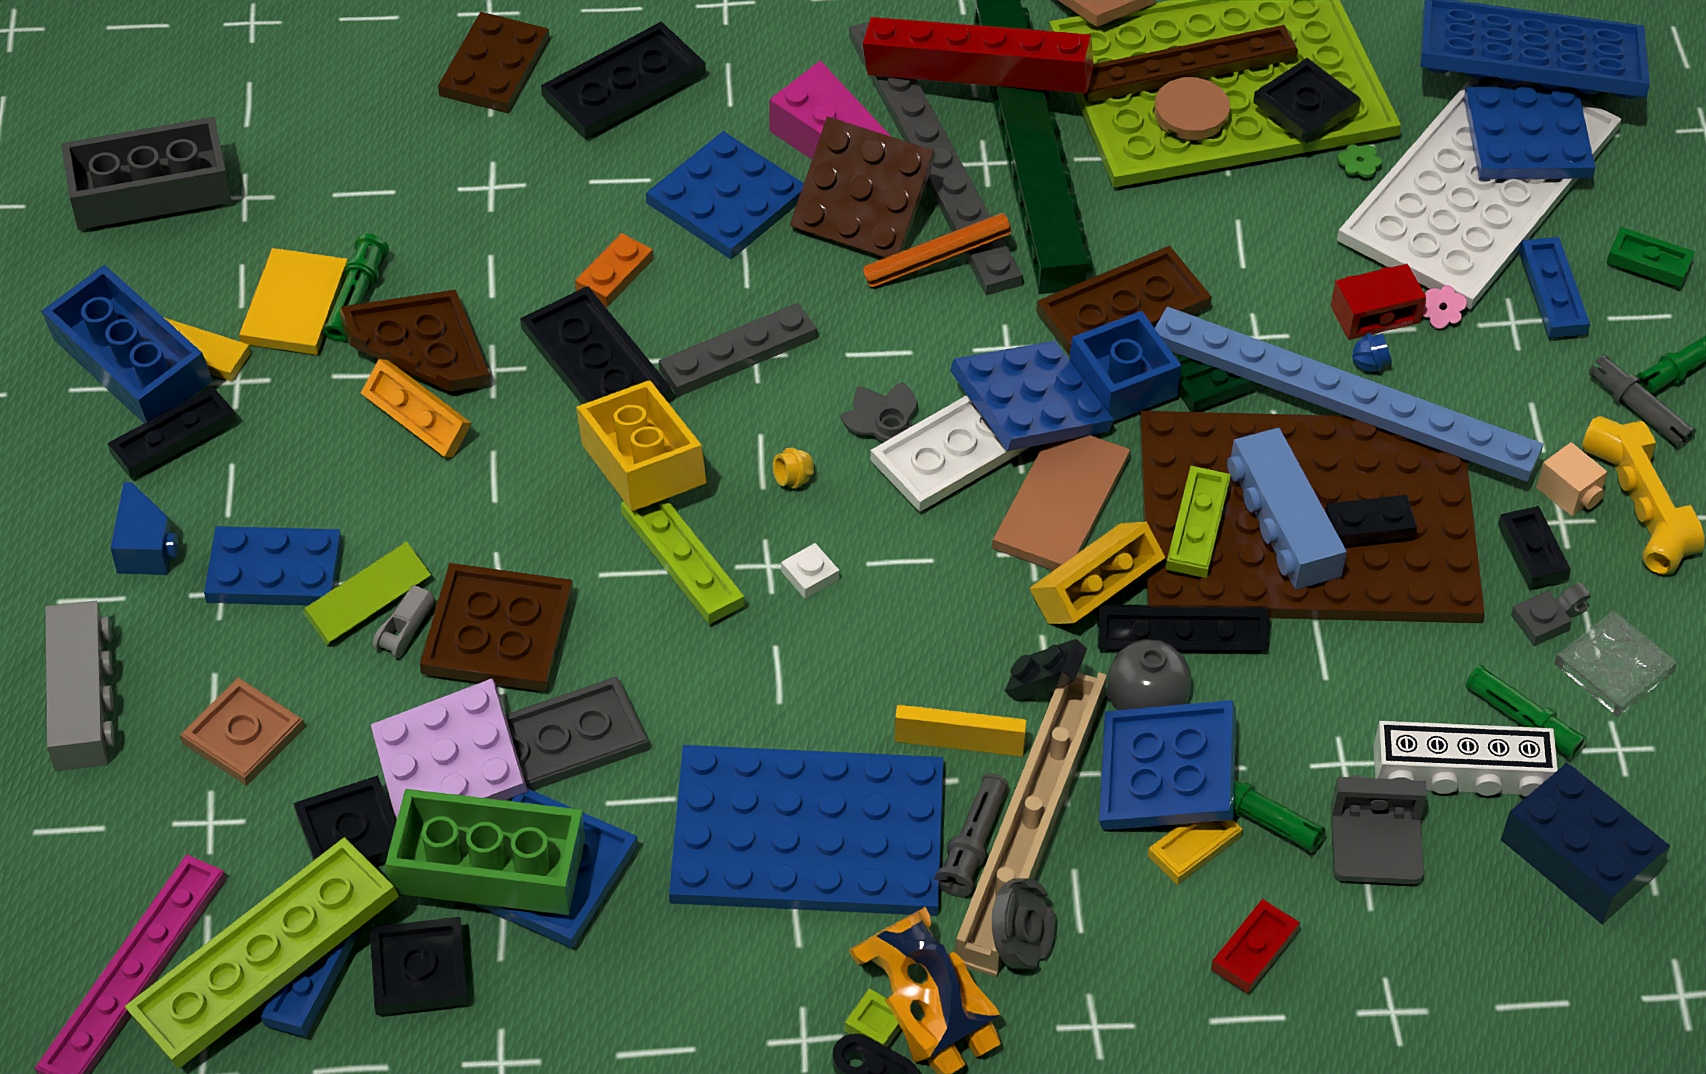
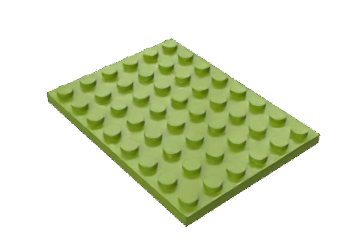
(1141, 151)

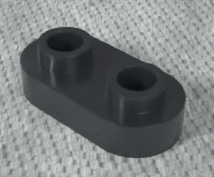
(875, 1057)

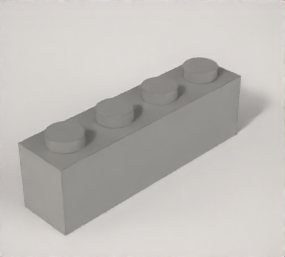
(77, 685)

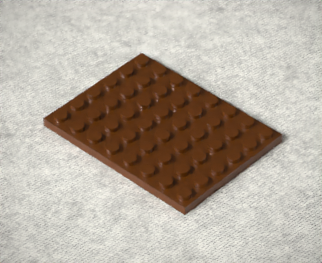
(1344, 460)

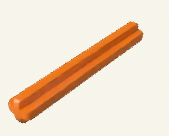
(937, 250)

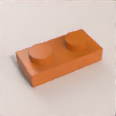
(615, 268)

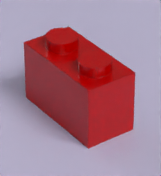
(1378, 301)

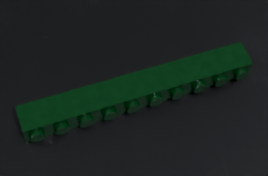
(1036, 168)

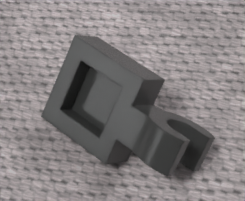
(1548, 617)

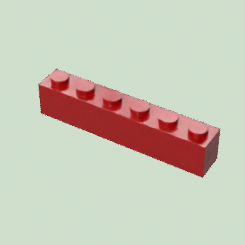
(978, 54)

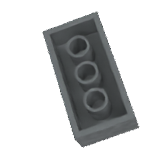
(145, 173)

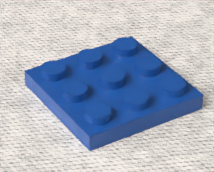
(1528, 133)
(726, 195)
(1031, 395)
(1168, 765)
(602, 861)

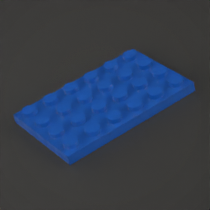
(1534, 47)
(807, 830)

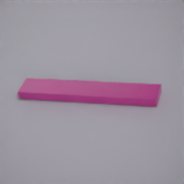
(133, 969)

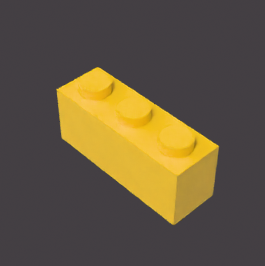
(1097, 573)

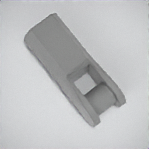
(404, 619)

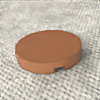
(1192, 108)

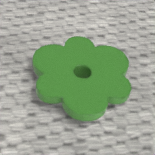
(1359, 160)

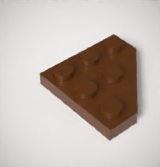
(421, 336)

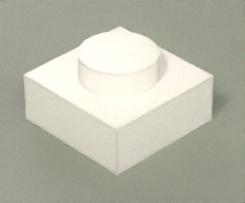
(810, 570)

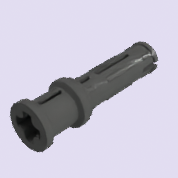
(967, 850)

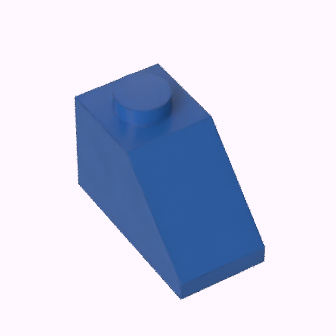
(141, 535)

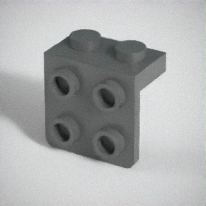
(1377, 829)

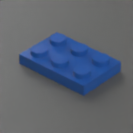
(272, 565)

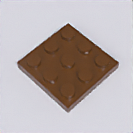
(863, 188)
(497, 627)

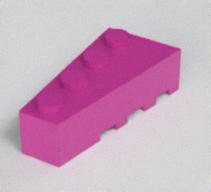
(804, 104)

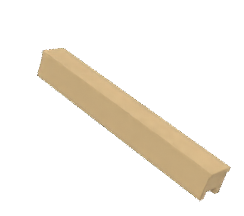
(1031, 812)

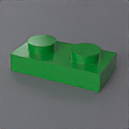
(1650, 257)

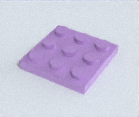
(451, 747)

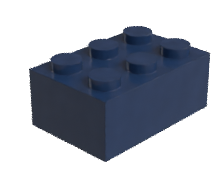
(1584, 842)

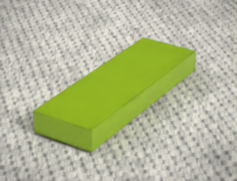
(1198, 522)
(366, 593)

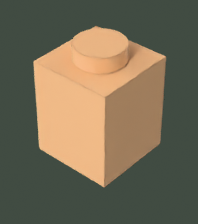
(1572, 480)

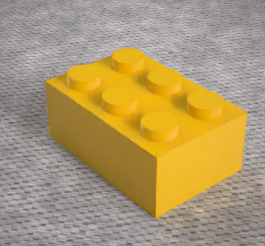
(641, 445)

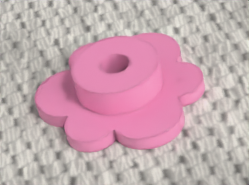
(1445, 297)

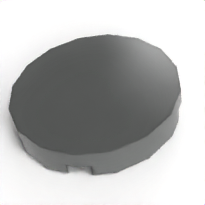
(1022, 923)

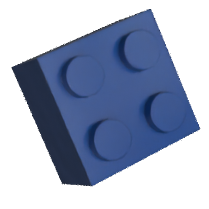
(1126, 365)

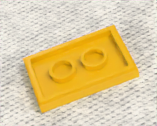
(293, 301)

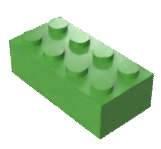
(486, 851)

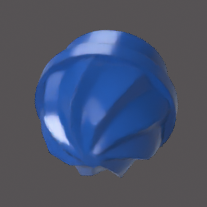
(1371, 353)

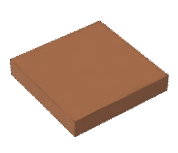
(242, 731)

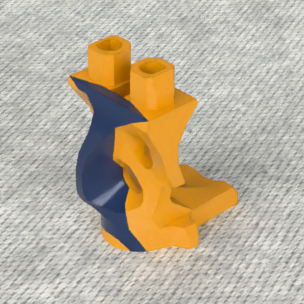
(949, 997)

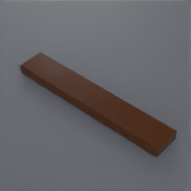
(1191, 60)

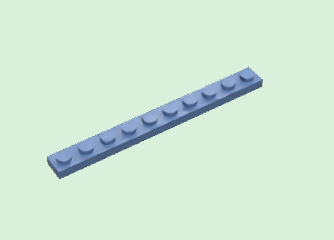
(1350, 394)

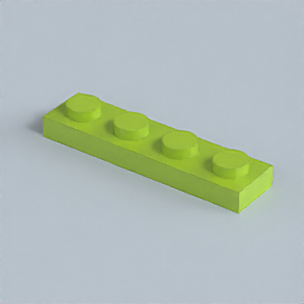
(685, 559)

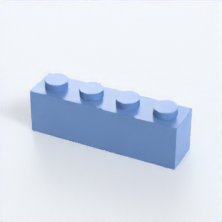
(1286, 508)

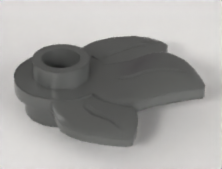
(881, 414)

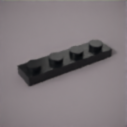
(1184, 626)

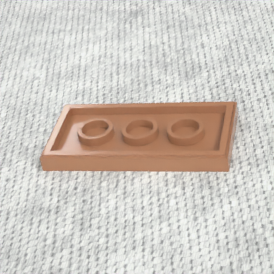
(1061, 500)

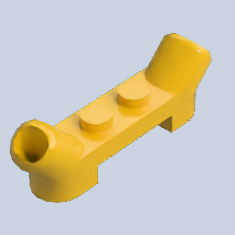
(1672, 529)

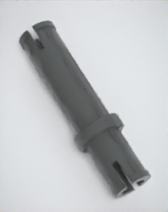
(1629, 391)

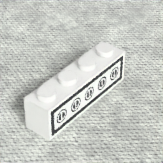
(1466, 756)

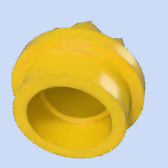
(792, 467)

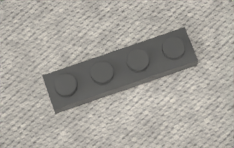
(737, 349)

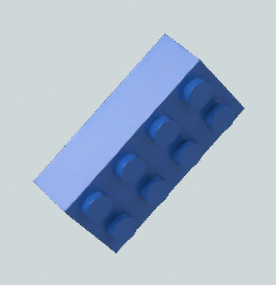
(127, 345)

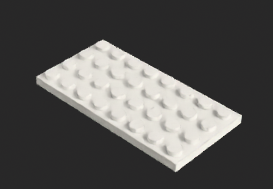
(1449, 220)

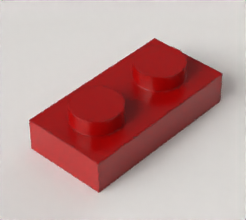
(1255, 945)

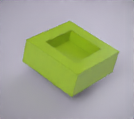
(873, 1019)

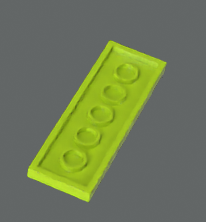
(261, 952)

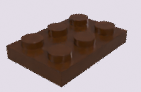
(494, 62)

